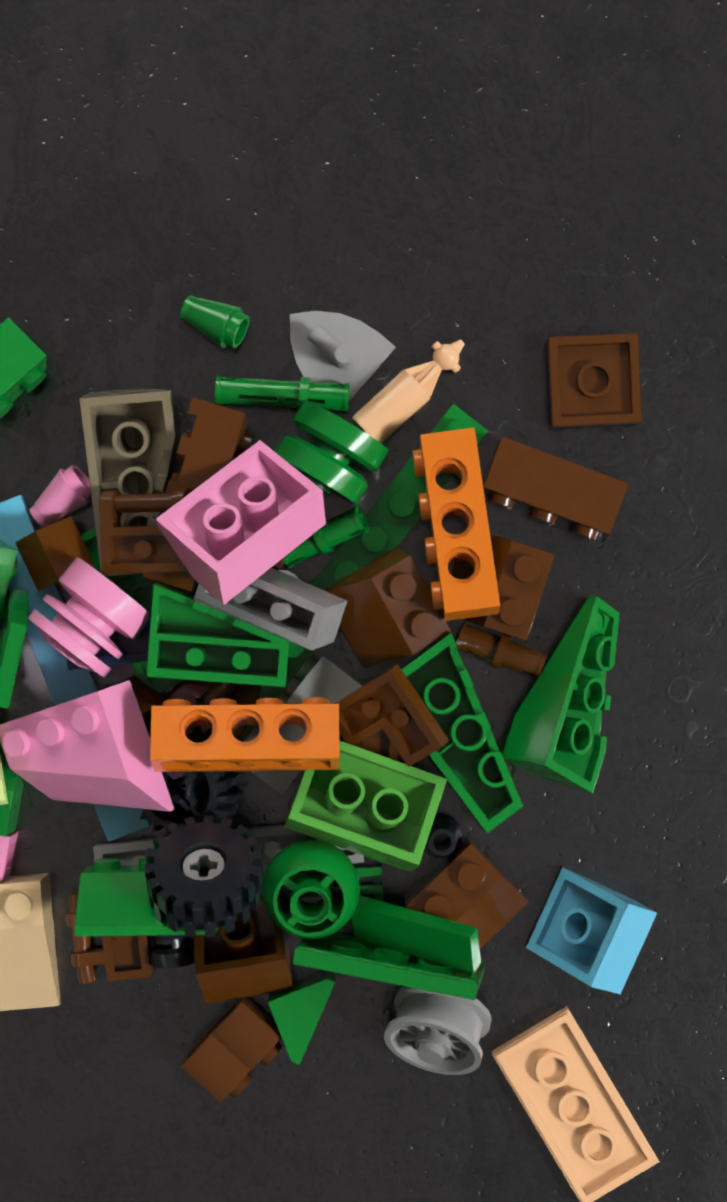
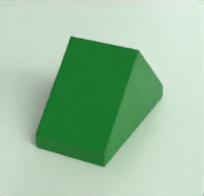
(300, 1010)

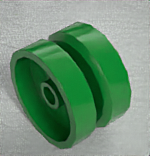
(332, 450)

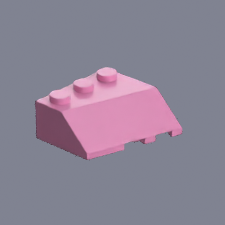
(88, 751)

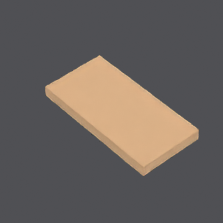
(575, 1106)

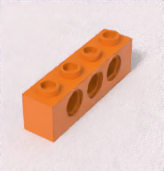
(457, 454)
(223, 752)

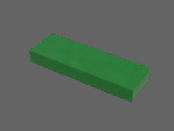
(417, 934)

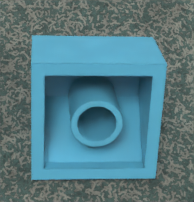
(591, 931)

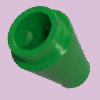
(216, 320)

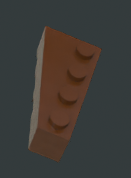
(213, 443)

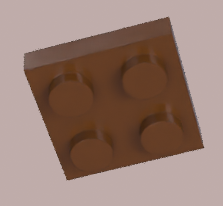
(594, 380)

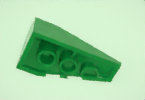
(561, 716)

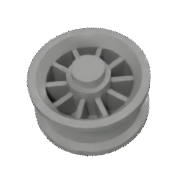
(437, 1031)

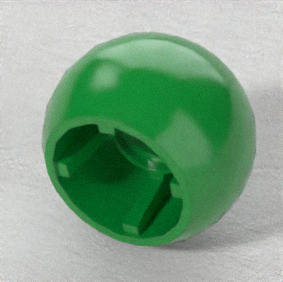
(303, 918)

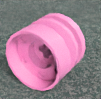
(89, 617)

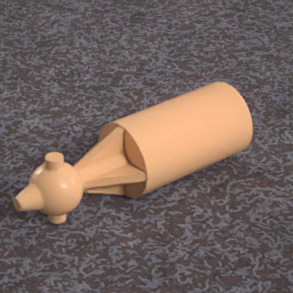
(406, 393)

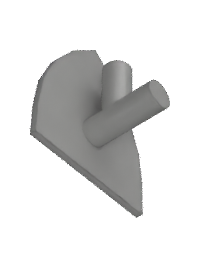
(337, 348)

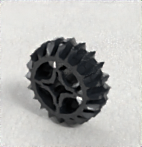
(201, 795)

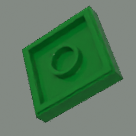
(12, 641)

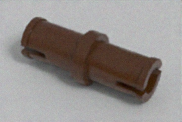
(501, 651)

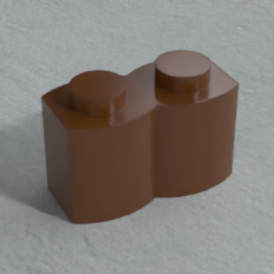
(232, 1049)

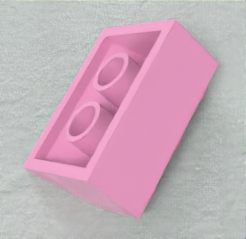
(243, 521)

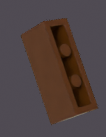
(554, 489)

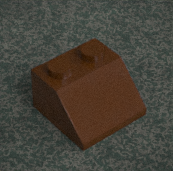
(520, 583)
(388, 610)
(468, 891)
(244, 961)

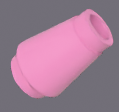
(62, 496)

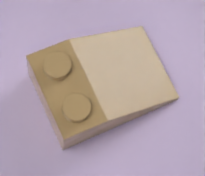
(27, 944)

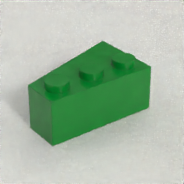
(209, 644)

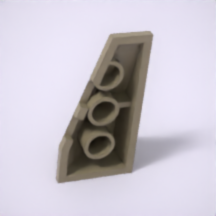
(128, 447)

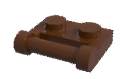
(136, 547)

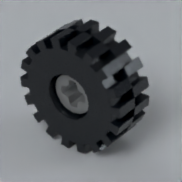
(208, 901)

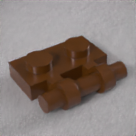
(123, 955)

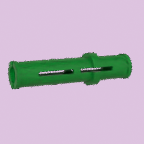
(281, 393)

